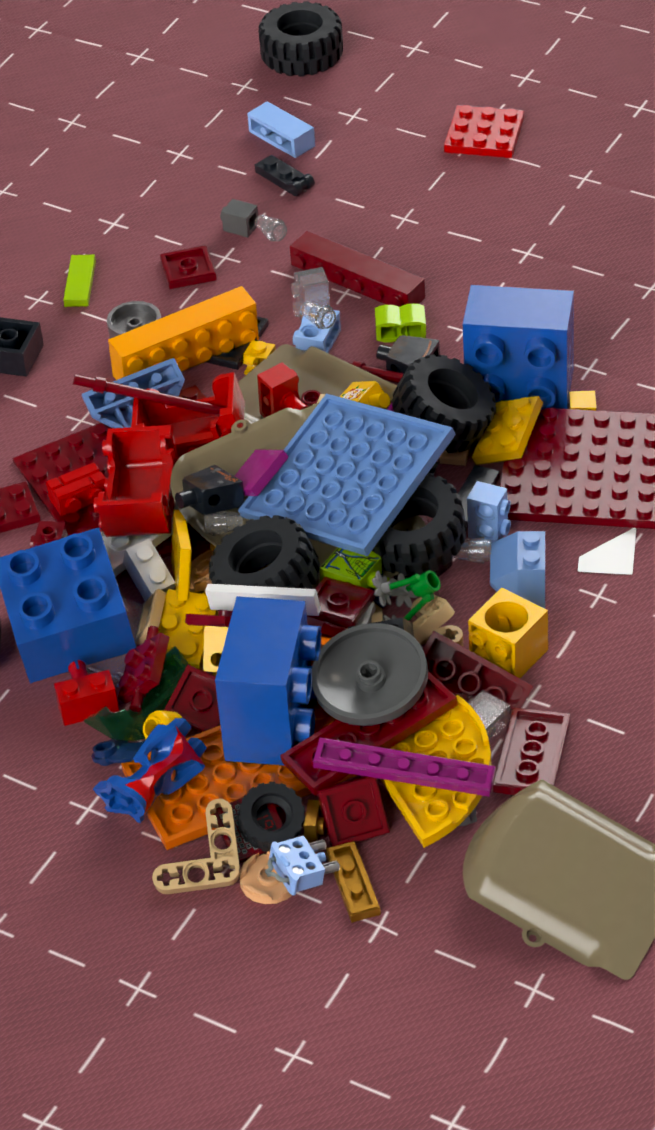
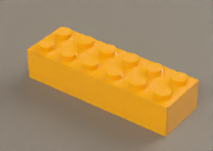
(187, 335)

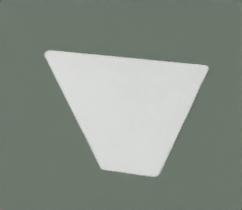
(611, 557)

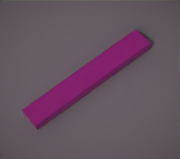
(404, 767)

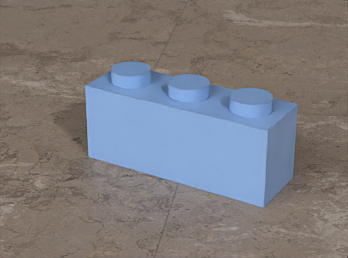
(281, 129)

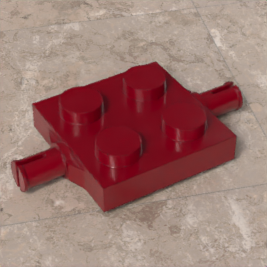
(143, 668)

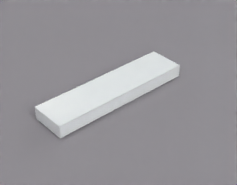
(224, 596)

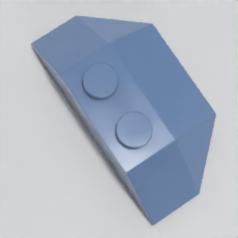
(117, 409)
(519, 565)

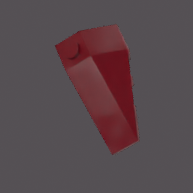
(469, 674)

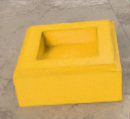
(582, 400)

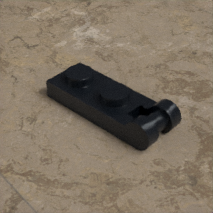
(284, 175)

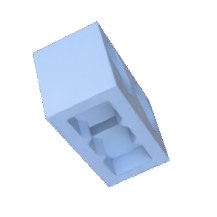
(310, 335)
(488, 512)

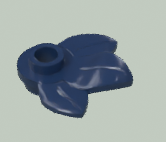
(114, 751)

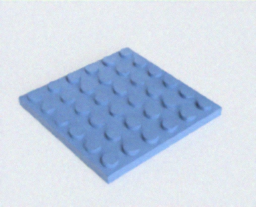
(350, 472)

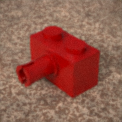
(278, 390)
(84, 694)

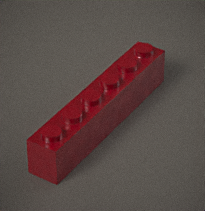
(357, 271)

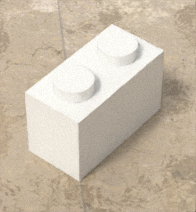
(147, 569)

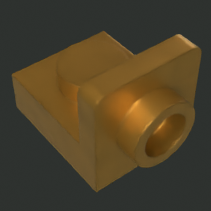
(314, 821)

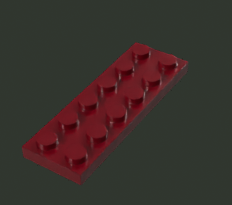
(431, 705)

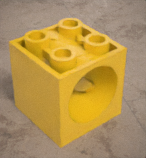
(509, 632)

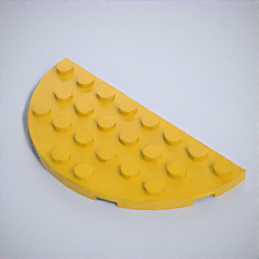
(432, 810)

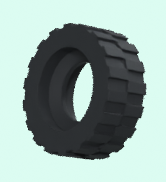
(266, 794)

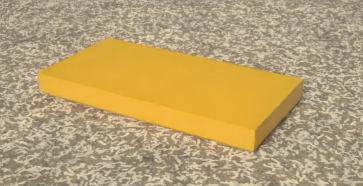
(181, 556)

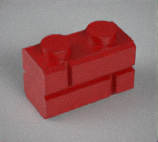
(75, 489)

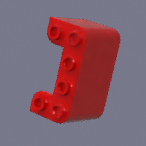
(194, 428)
(139, 482)

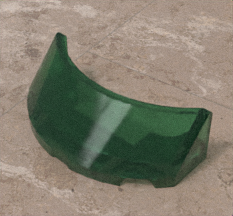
(128, 724)

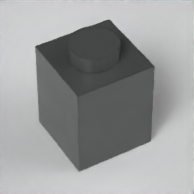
(239, 217)

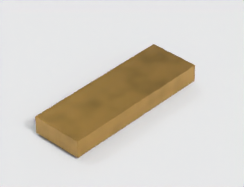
(353, 882)

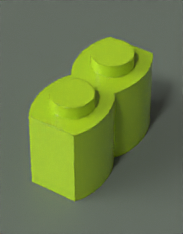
(398, 321)

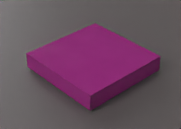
(260, 470)

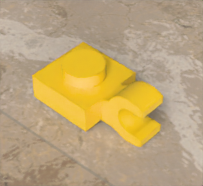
(256, 353)

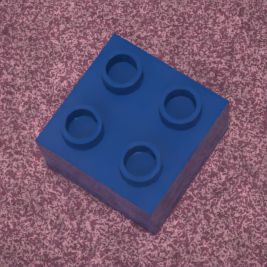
(521, 342)
(64, 604)
(266, 679)

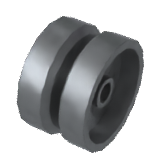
(131, 316)

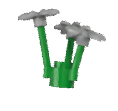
(413, 587)

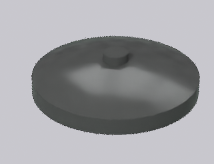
(369, 674)

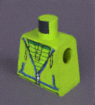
(352, 568)

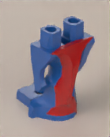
(169, 752)

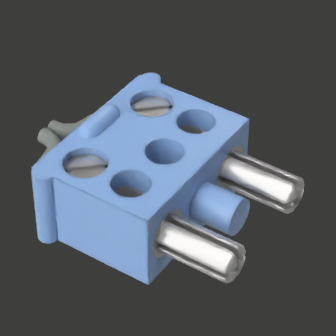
(298, 864)

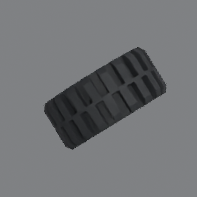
(301, 38)
(447, 395)
(261, 543)
(432, 544)

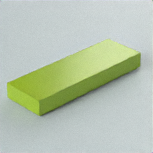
(79, 280)

